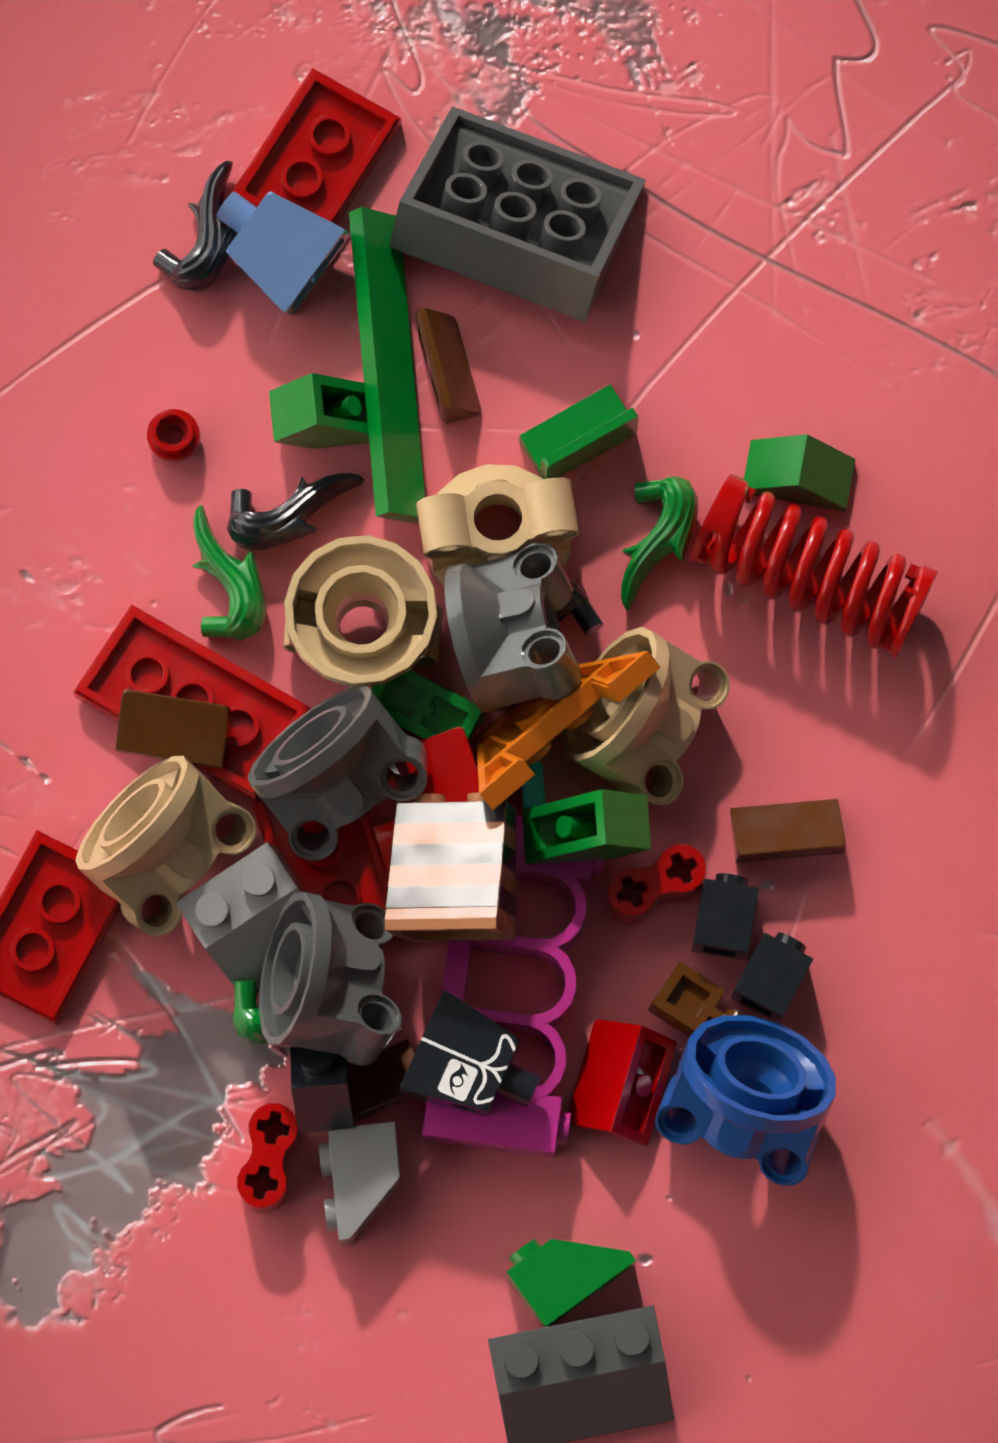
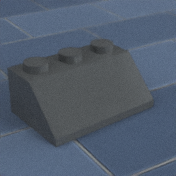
(582, 1378)

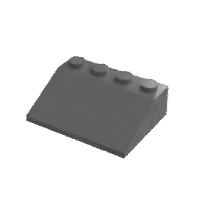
(516, 213)

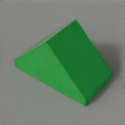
(800, 471)

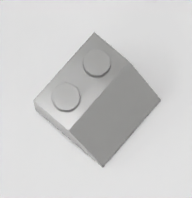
(239, 911)

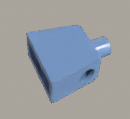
(281, 246)

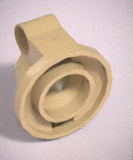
(449, 525)
(354, 575)
(651, 723)
(160, 840)

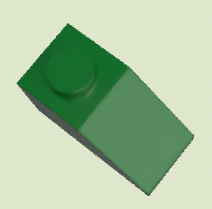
(319, 412)
(587, 828)
(563, 1275)

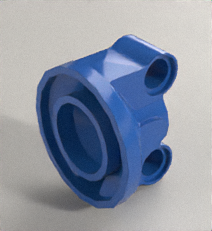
(750, 1095)

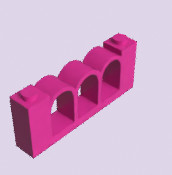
(511, 1125)

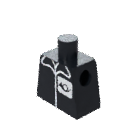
(466, 1061)

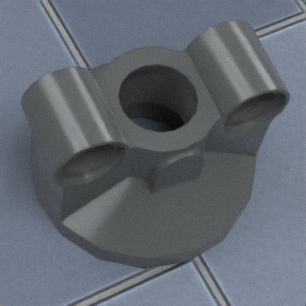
(510, 628)
(336, 768)
(327, 979)

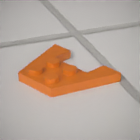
(528, 727)

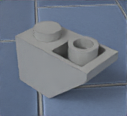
(363, 1174)

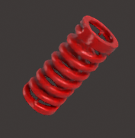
(888, 624)

